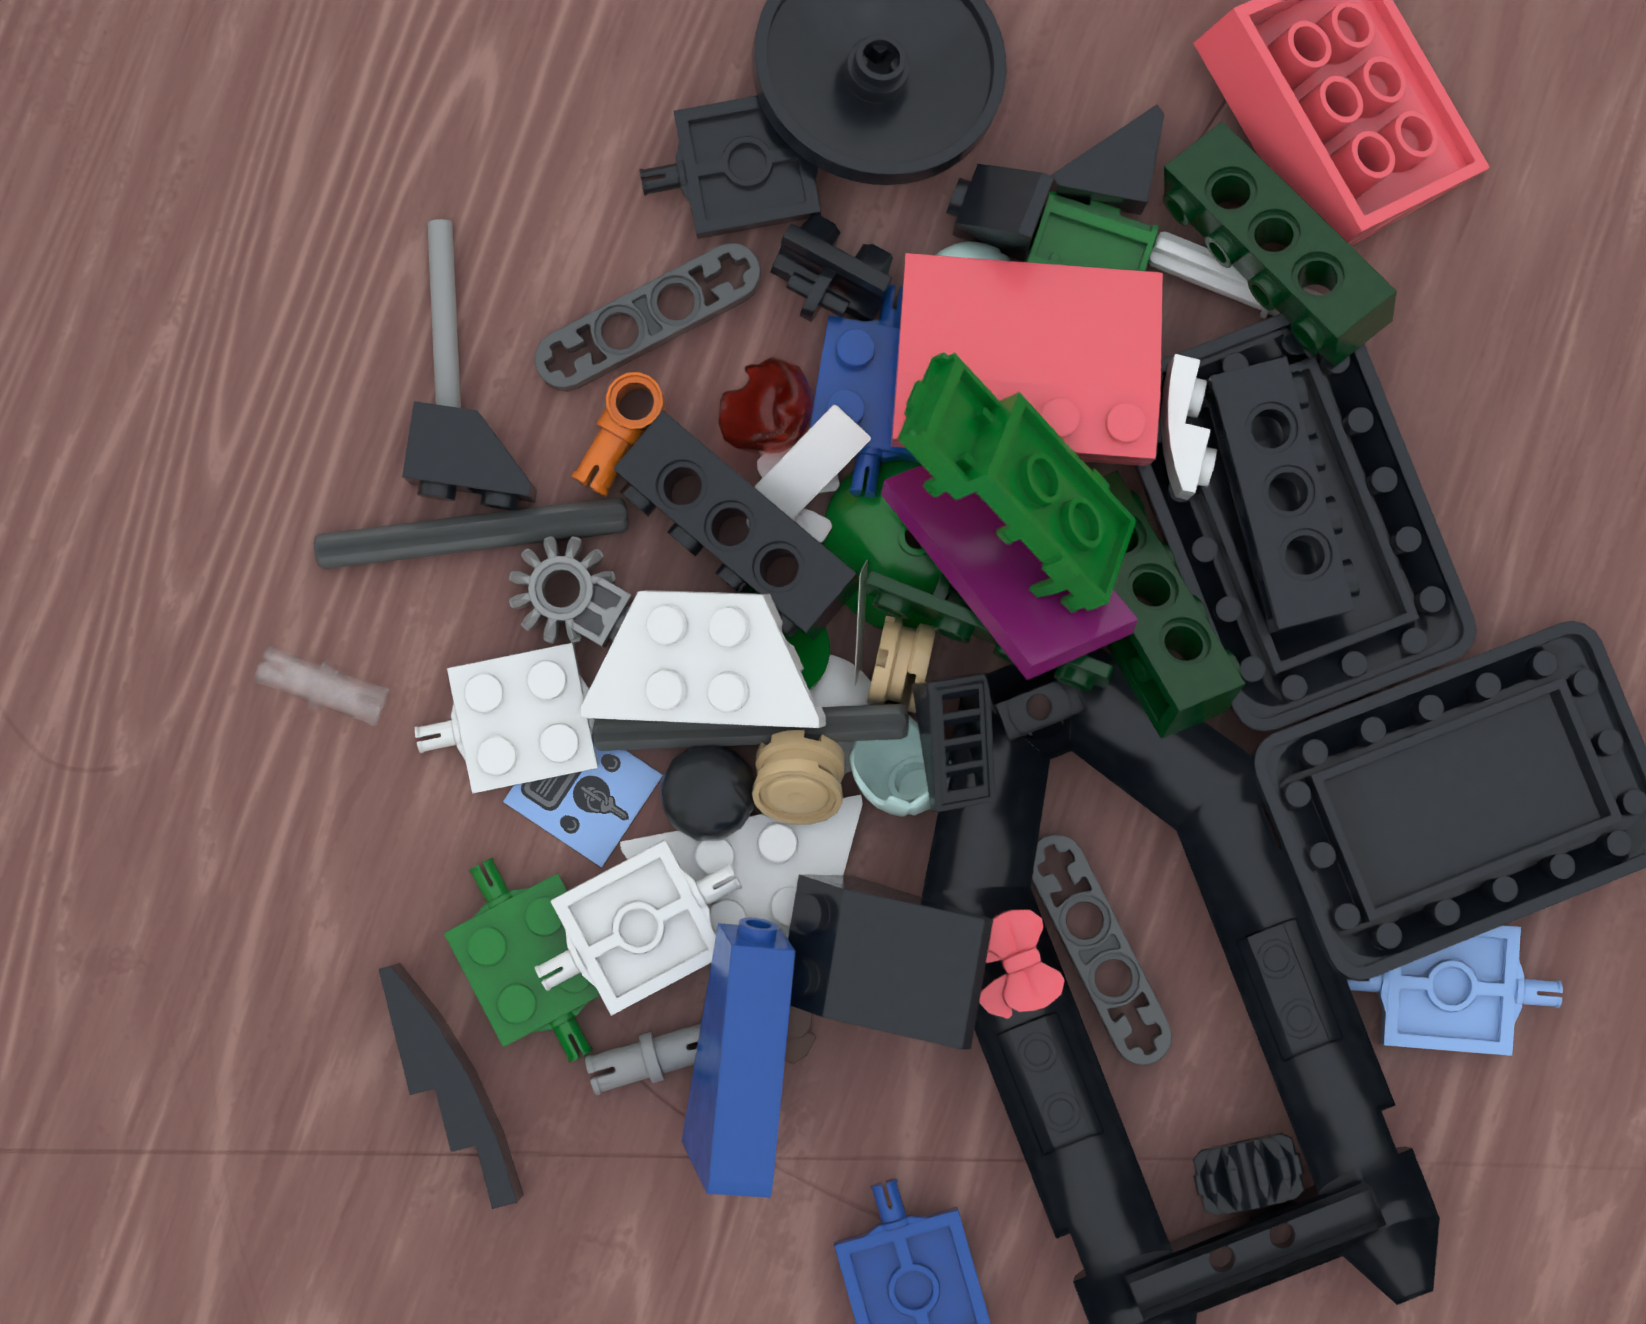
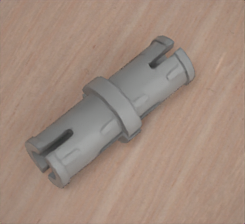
(644, 1059)

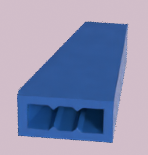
(741, 1060)

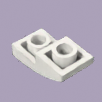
(1184, 445)

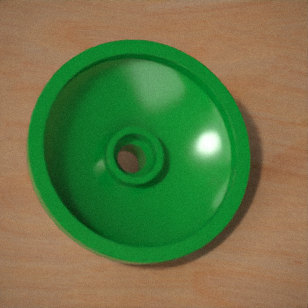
(872, 531)

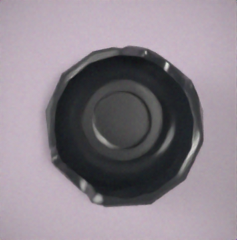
(708, 792)

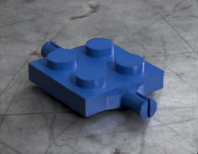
(860, 379)
(911, 1268)

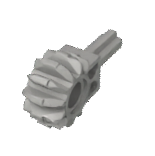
(595, 612)

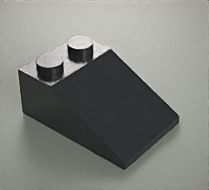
(887, 959)

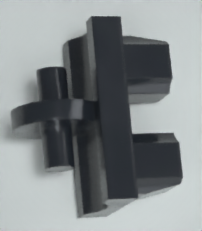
(829, 275)

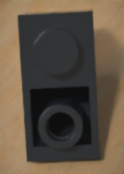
(460, 452)

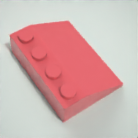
(1341, 107)
(1061, 335)

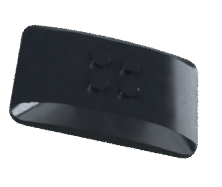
(1410, 596)
(1459, 799)

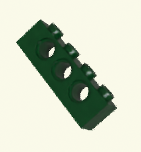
(1227, 169)
(1169, 689)

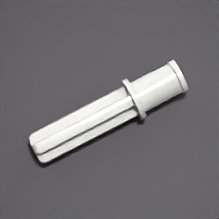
(1199, 267)

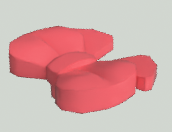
(1027, 980)

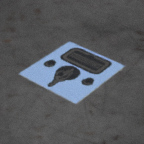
(589, 806)

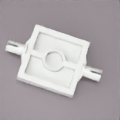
(517, 719)
(637, 927)

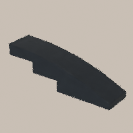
(438, 1062)

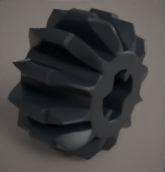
(1248, 1174)

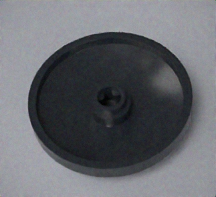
(879, 83)

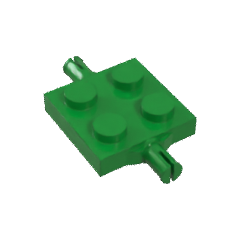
(500, 959)

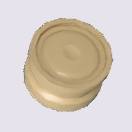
(900, 661)
(799, 778)

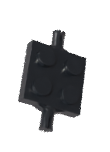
(735, 170)

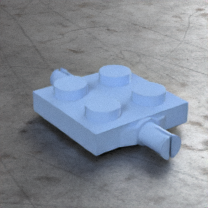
(1459, 996)

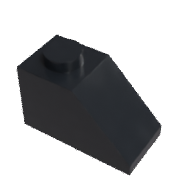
(1000, 207)

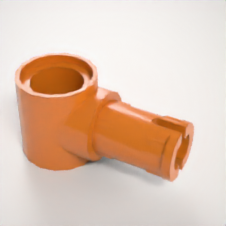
(617, 432)

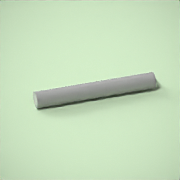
(444, 313)

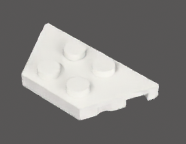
(703, 663)
(765, 860)

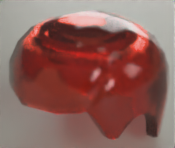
(768, 410)

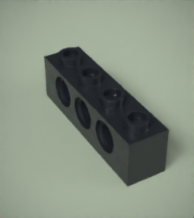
(1278, 393)
(671, 453)

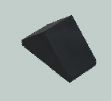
(1117, 168)

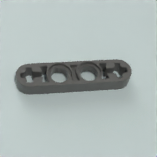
(643, 309)
(1105, 945)

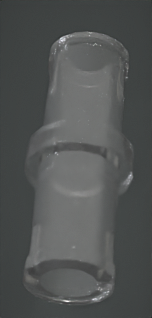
(322, 685)

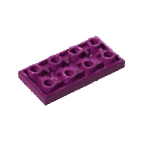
(998, 576)

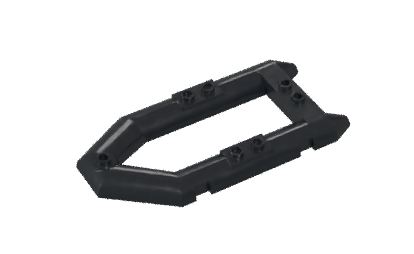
(1366, 1191)

